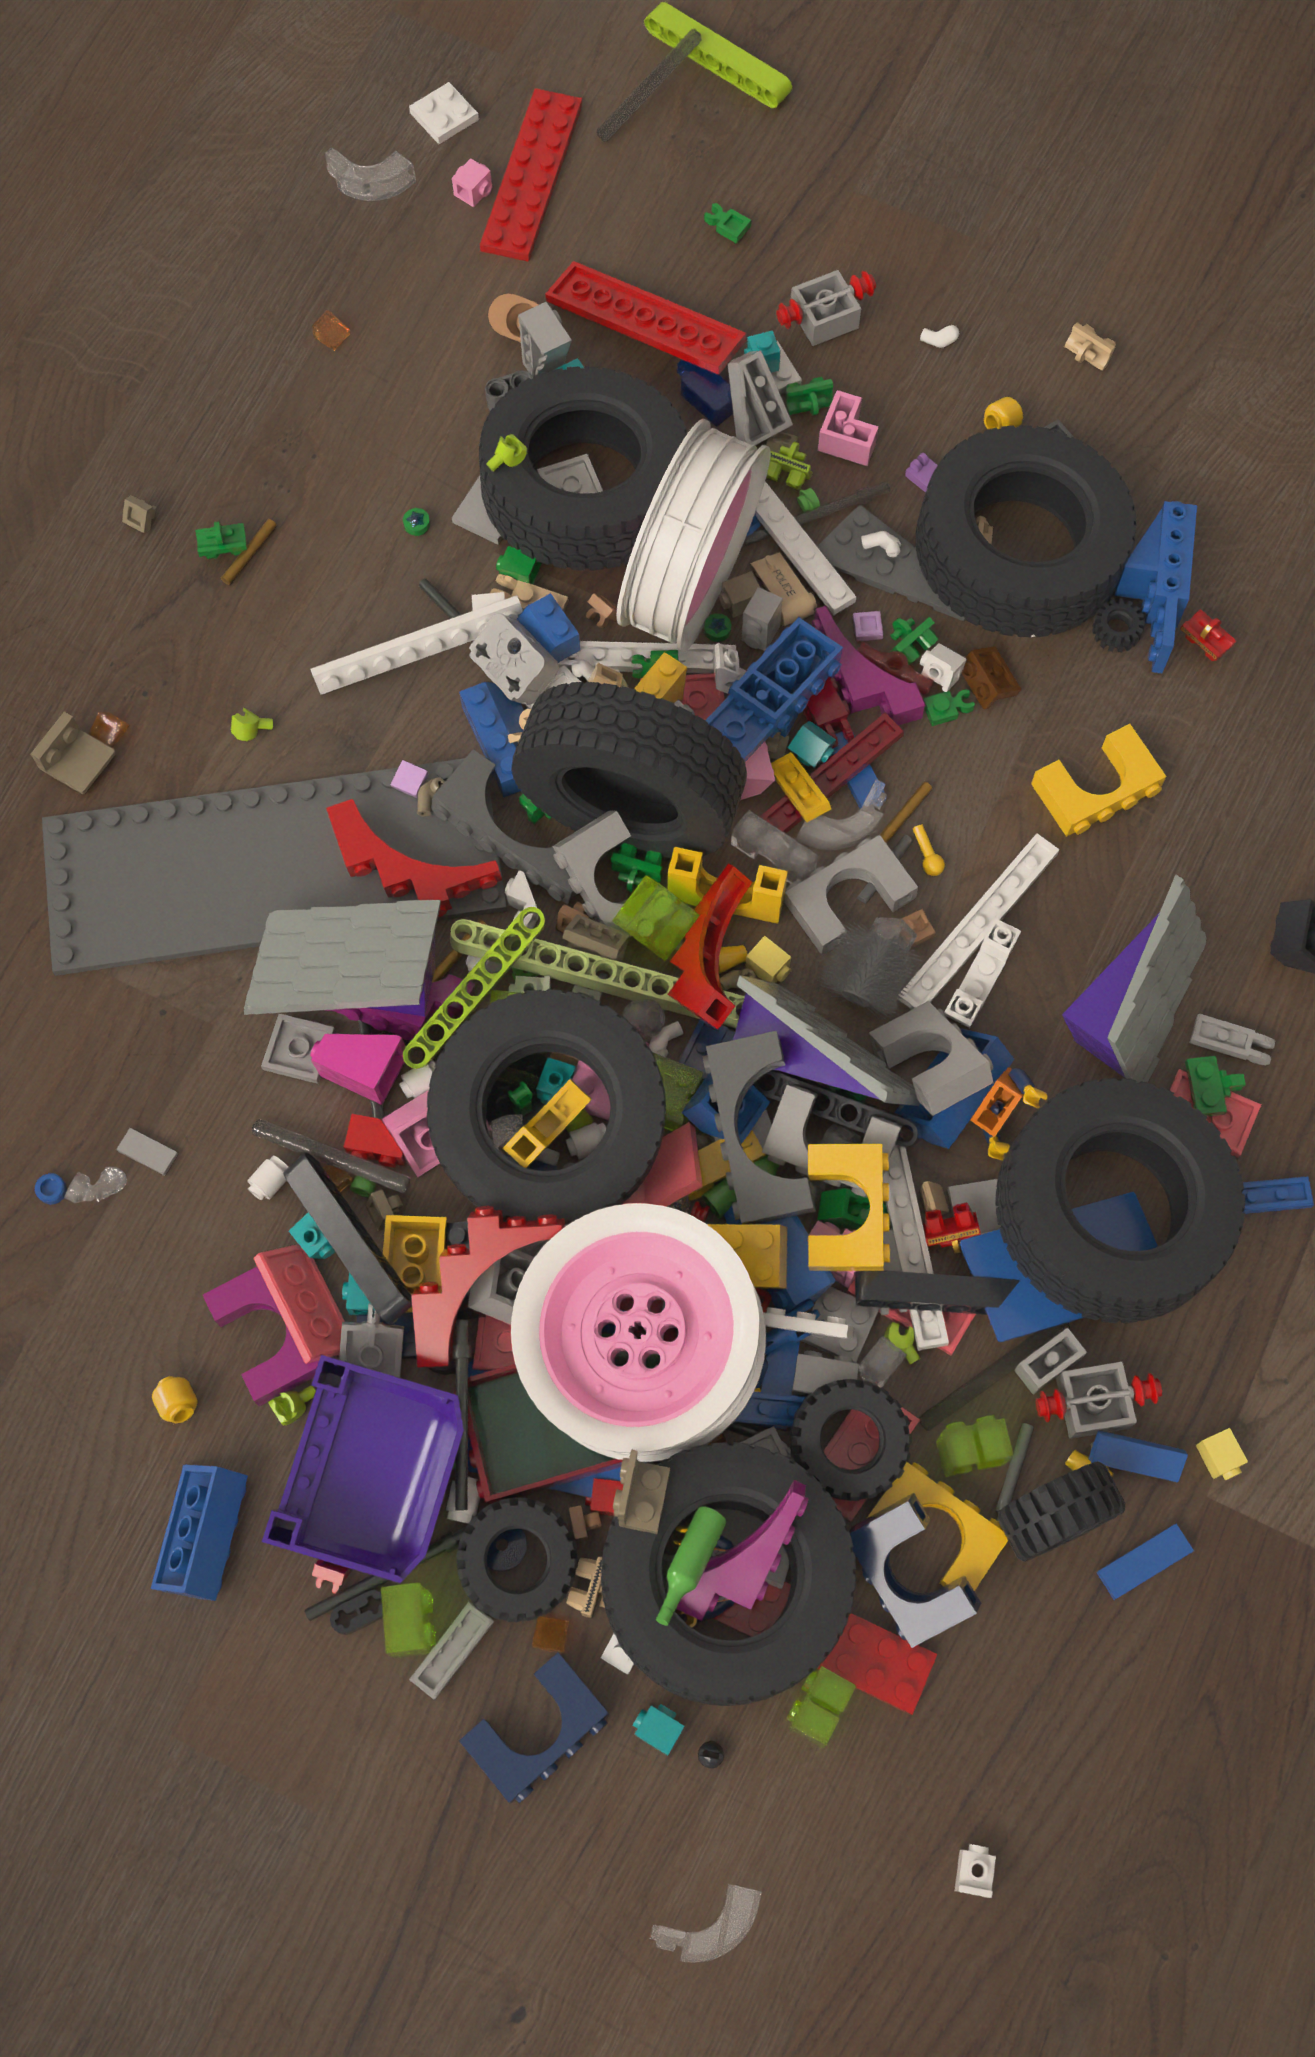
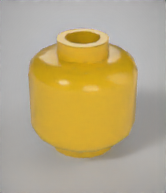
(1003, 413)
(174, 1399)

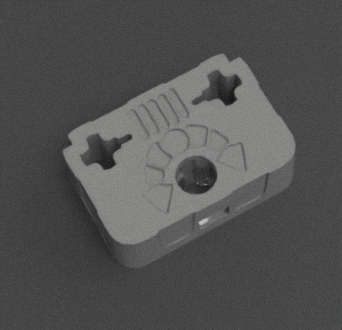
(513, 659)

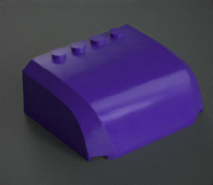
(368, 1471)

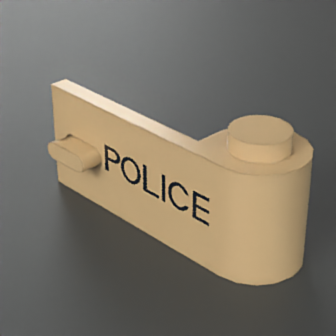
(781, 580)

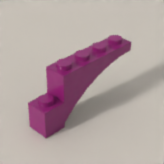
(867, 685)
(406, 1024)
(742, 1570)

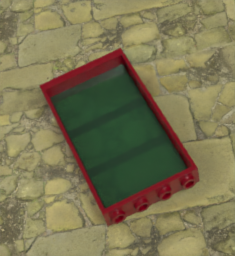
(518, 1445)

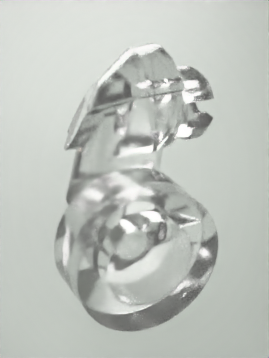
(110, 1182)

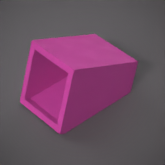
(360, 1062)

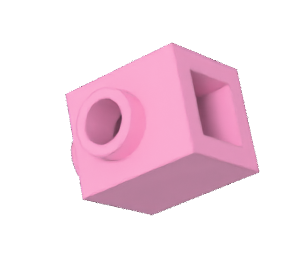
(472, 182)

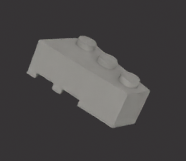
(542, 339)
(755, 399)

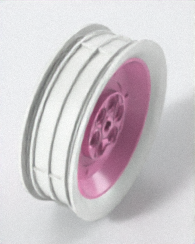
(692, 534)
(578, 1290)

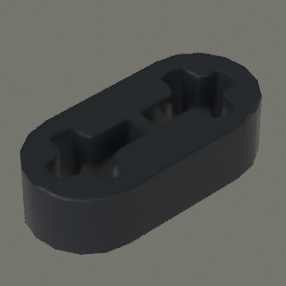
(355, 1605)

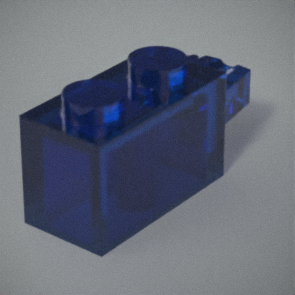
(706, 392)

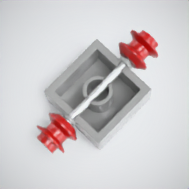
(826, 305)
(1097, 1399)

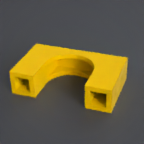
(665, 679)
(1078, 809)
(691, 883)
(864, 1247)
(980, 1538)

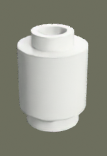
(417, 1080)
(585, 1139)
(267, 1178)
(473, 1502)

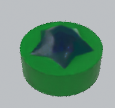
(416, 521)
(717, 627)

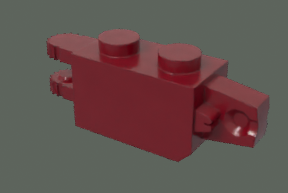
(829, 711)

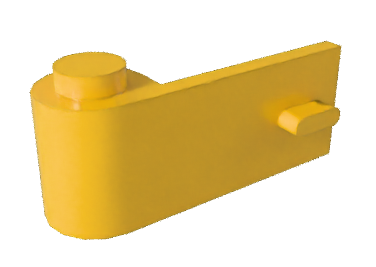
(715, 1168)

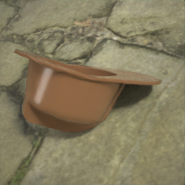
(504, 314)

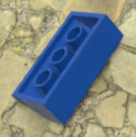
(492, 720)
(946, 1125)
(801, 1282)
(199, 1532)

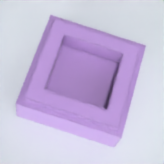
(867, 626)
(409, 778)

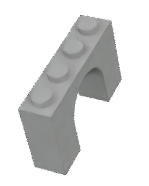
(579, 857)
(869, 862)
(927, 1029)
(788, 1133)

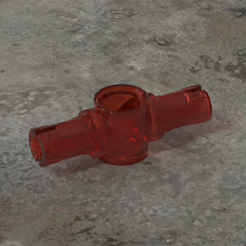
(896, 659)

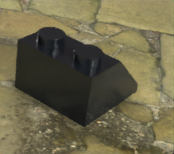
(1295, 935)

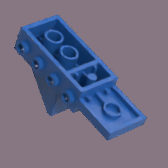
(1161, 575)
(777, 687)

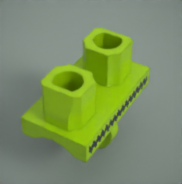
(797, 470)

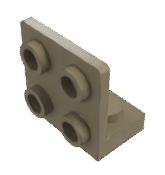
(72, 754)
(595, 939)
(642, 1495)

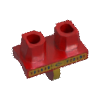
(1208, 635)
(951, 1230)

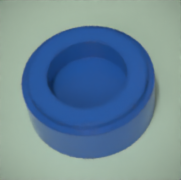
(50, 1188)

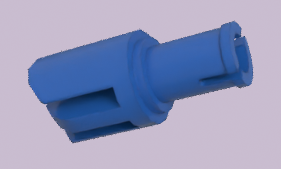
(781, 1336)

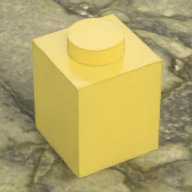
(769, 961)
(1222, 1454)

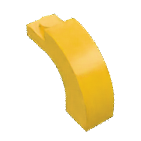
(547, 1124)

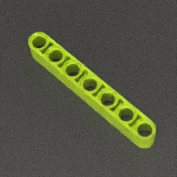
(720, 56)
(461, 995)

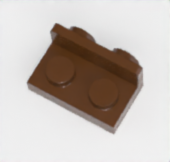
(989, 676)

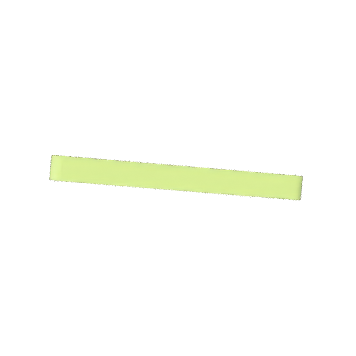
(587, 976)

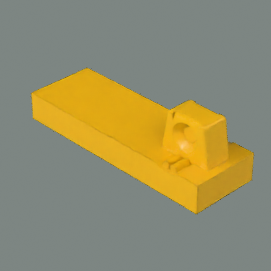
(800, 787)

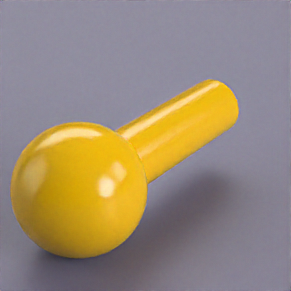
(933, 863)

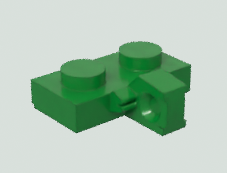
(1211, 1086)

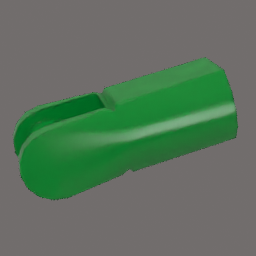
(521, 1099)

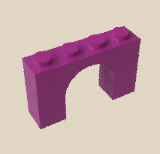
(287, 1367)

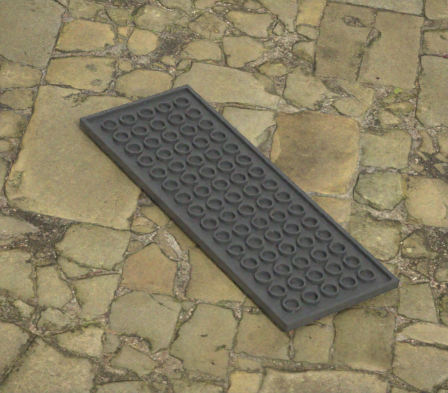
(214, 866)

